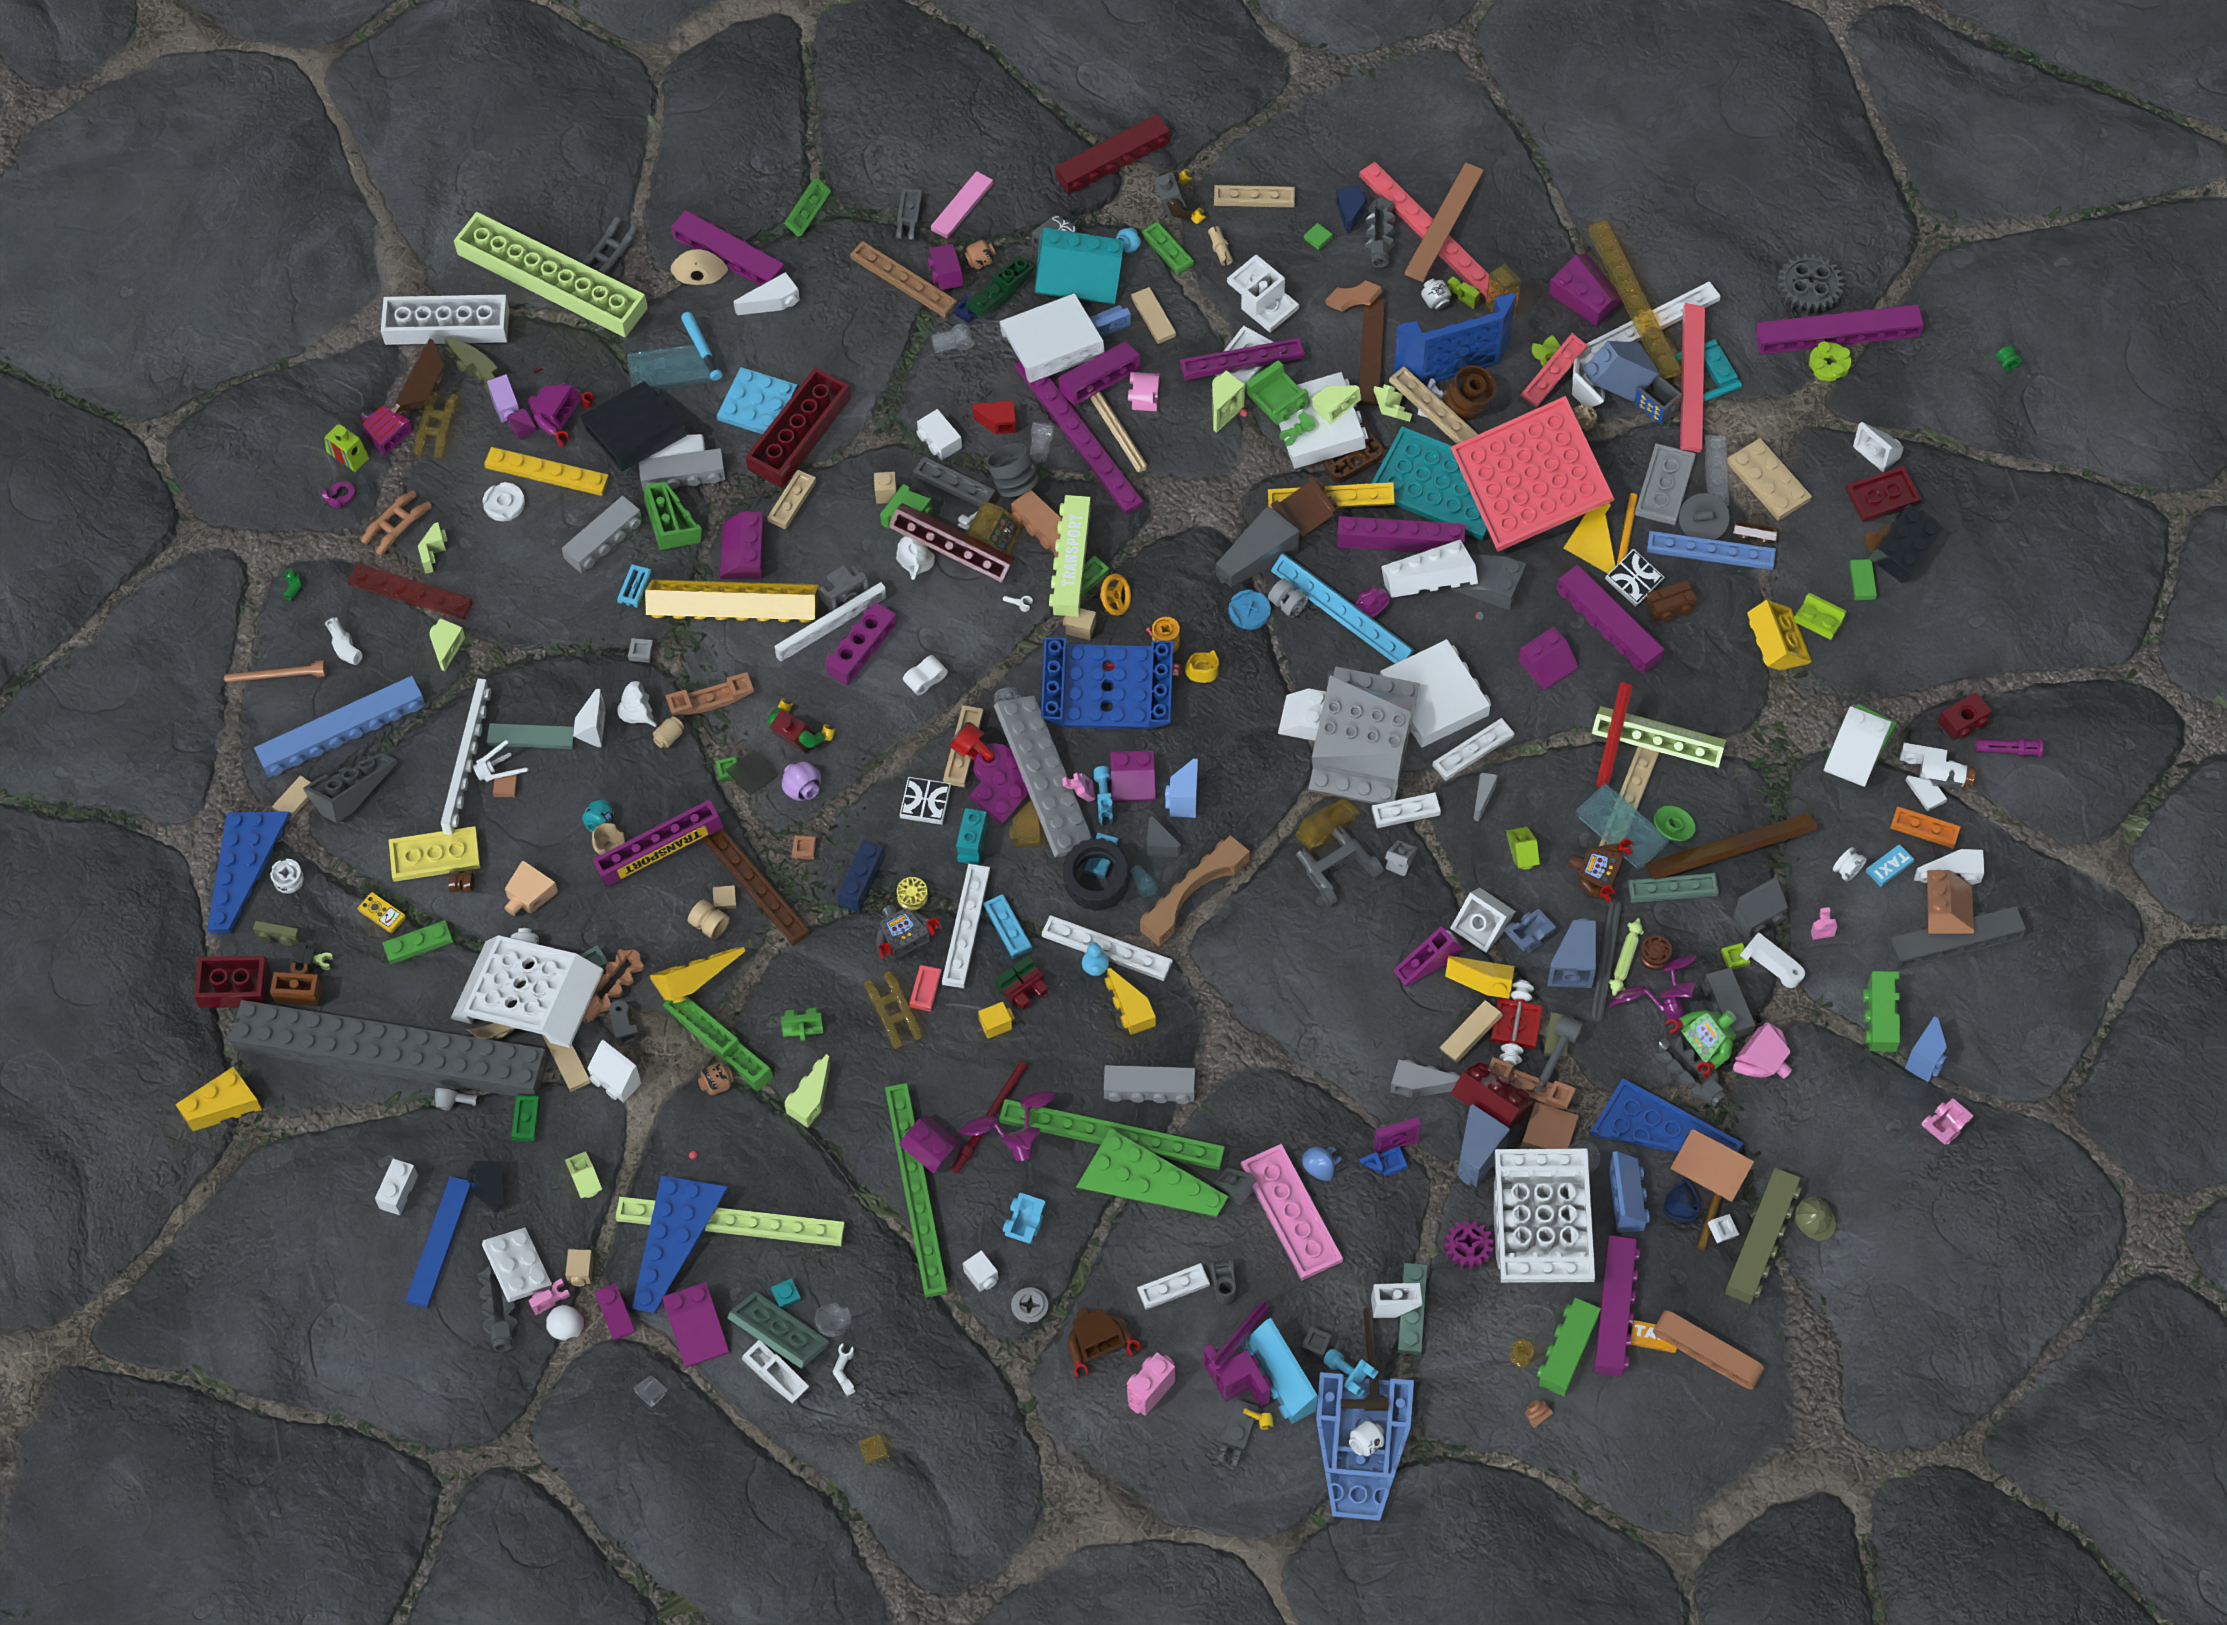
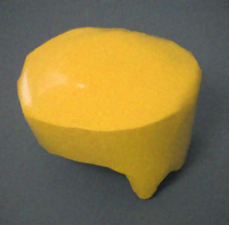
(1202, 667)

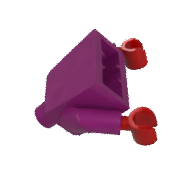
(555, 406)

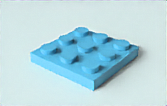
(755, 400)

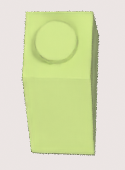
(1335, 401)
(446, 641)
(583, 1175)

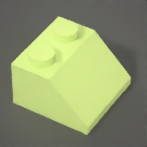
(1226, 399)

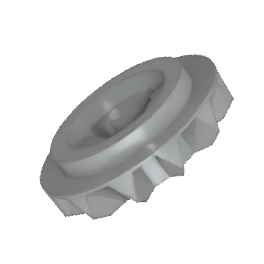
(1022, 1297)

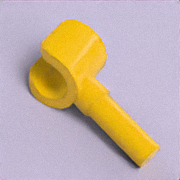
(1265, 1419)

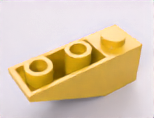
(1134, 1006)

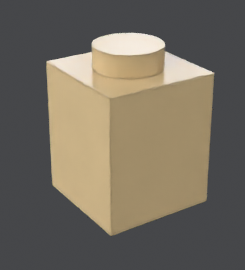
(884, 486)
(1080, 626)
(579, 1267)

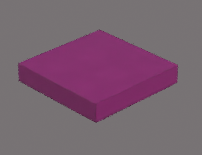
(1396, 1135)

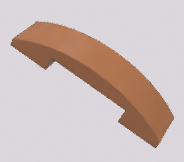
(710, 698)
(1553, 1095)

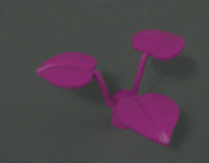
(1672, 1002)
(1018, 1141)

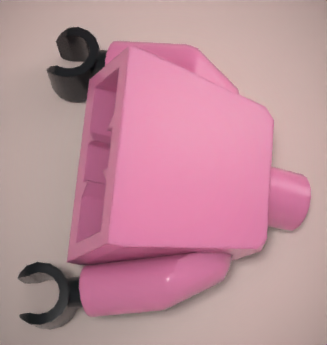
(1762, 1053)

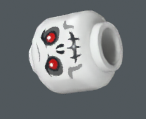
(1366, 1438)

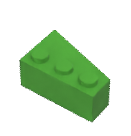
(669, 519)
(1881, 1012)

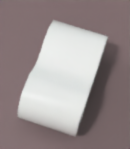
(925, 675)

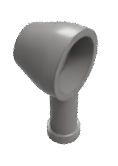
(446, 1098)

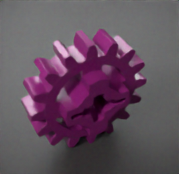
(1460, 1244)

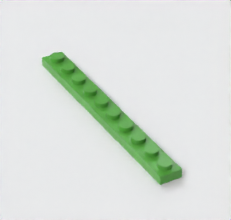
(1095, 1131)
(916, 1195)

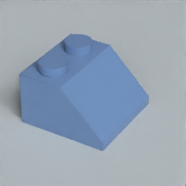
(1928, 1053)

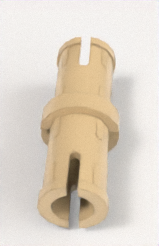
(1220, 246)

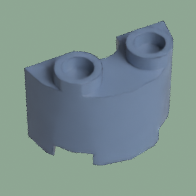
(1530, 931)

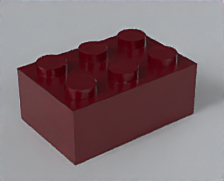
(229, 979)
(1492, 1094)

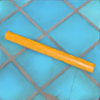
(1627, 527)

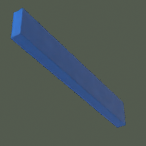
(438, 1242)

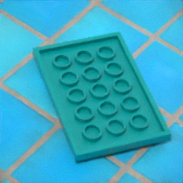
(1429, 481)

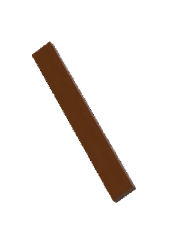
(1731, 846)
(757, 886)

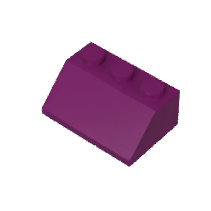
(743, 546)

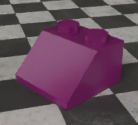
(1548, 658)
(1132, 776)
(929, 1143)

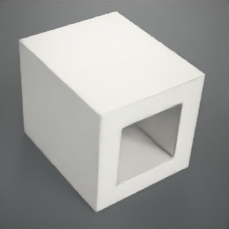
(980, 1271)

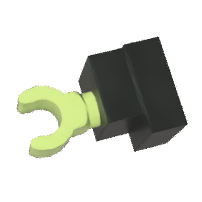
(306, 955)

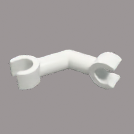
(838, 1370)

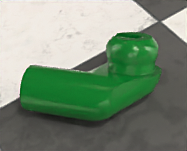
(294, 583)

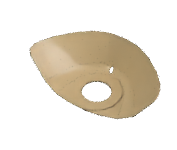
(707, 263)
(492, 1031)

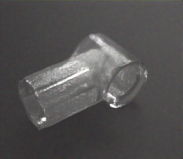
(959, 337)
(1041, 437)

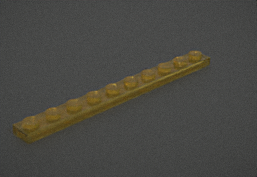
(1634, 299)

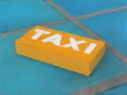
(1643, 1336)

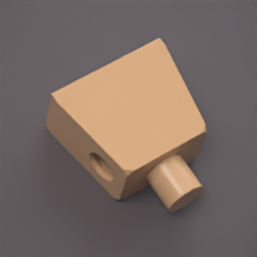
(528, 889)

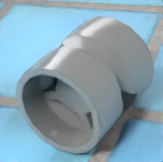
(1286, 597)

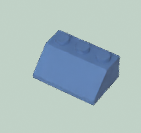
(1627, 1193)

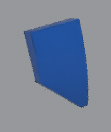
(1386, 1162)

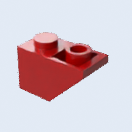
(996, 416)

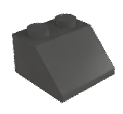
(1761, 908)

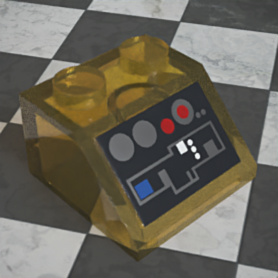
(995, 527)

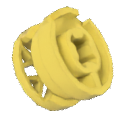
(912, 894)

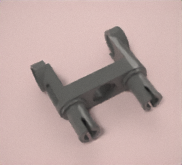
(1350, 850)

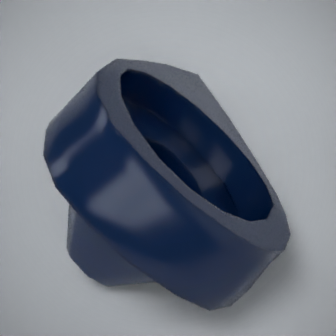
(1681, 1202)

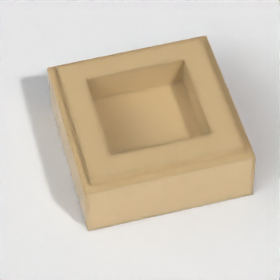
(724, 897)

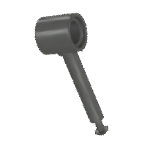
(1568, 1030)

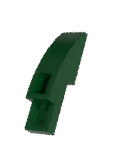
(1002, 287)

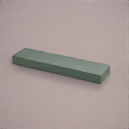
(531, 736)
(1673, 888)

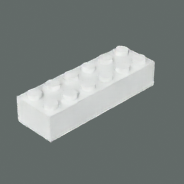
(438, 317)

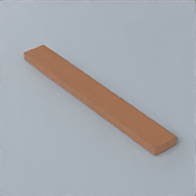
(1444, 222)

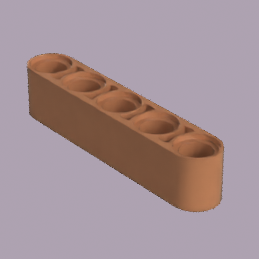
(1708, 1349)

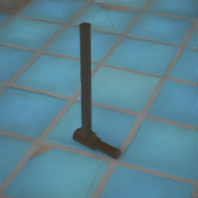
(1374, 1401)

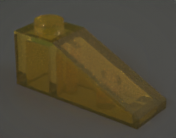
(1318, 827)

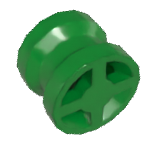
(2009, 358)

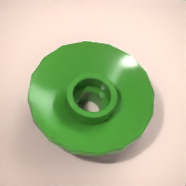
(1674, 823)

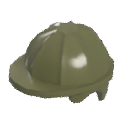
(1815, 1219)

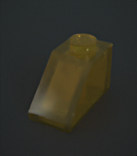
(1025, 828)

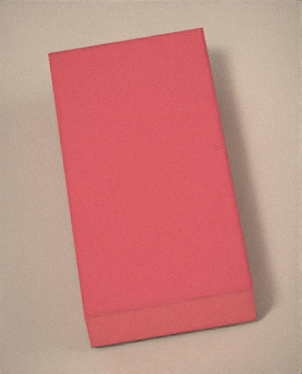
(925, 988)

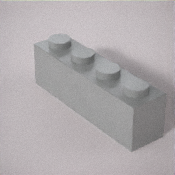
(683, 469)
(602, 534)
(1149, 1083)

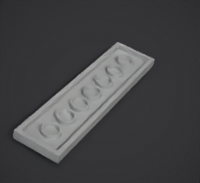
(1042, 773)

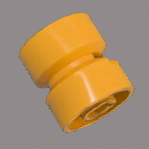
(1166, 630)

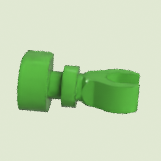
(1306, 423)

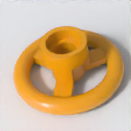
(1113, 594)

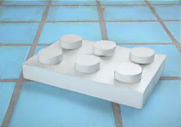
(516, 1264)

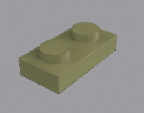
(270, 932)

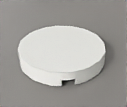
(503, 501)

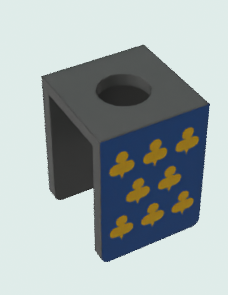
(1654, 408)

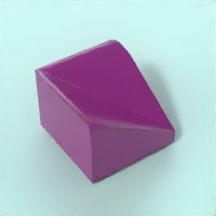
(521, 423)

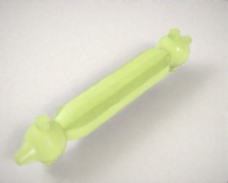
(1626, 957)

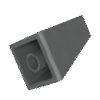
(1258, 548)

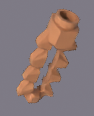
(596, 1004)

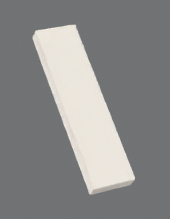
(1473, 749)

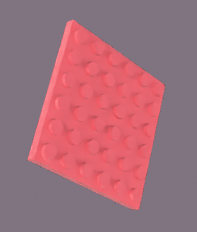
(1532, 473)

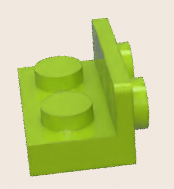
(1820, 616)

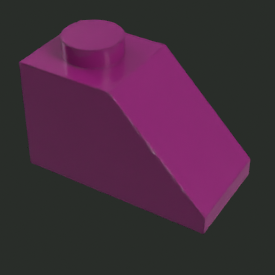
(614, 1312)

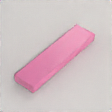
(961, 205)

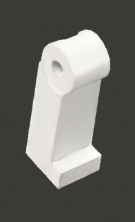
(1774, 960)

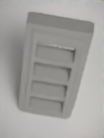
(1486, 787)

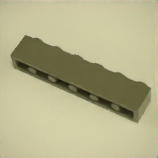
(1763, 1235)

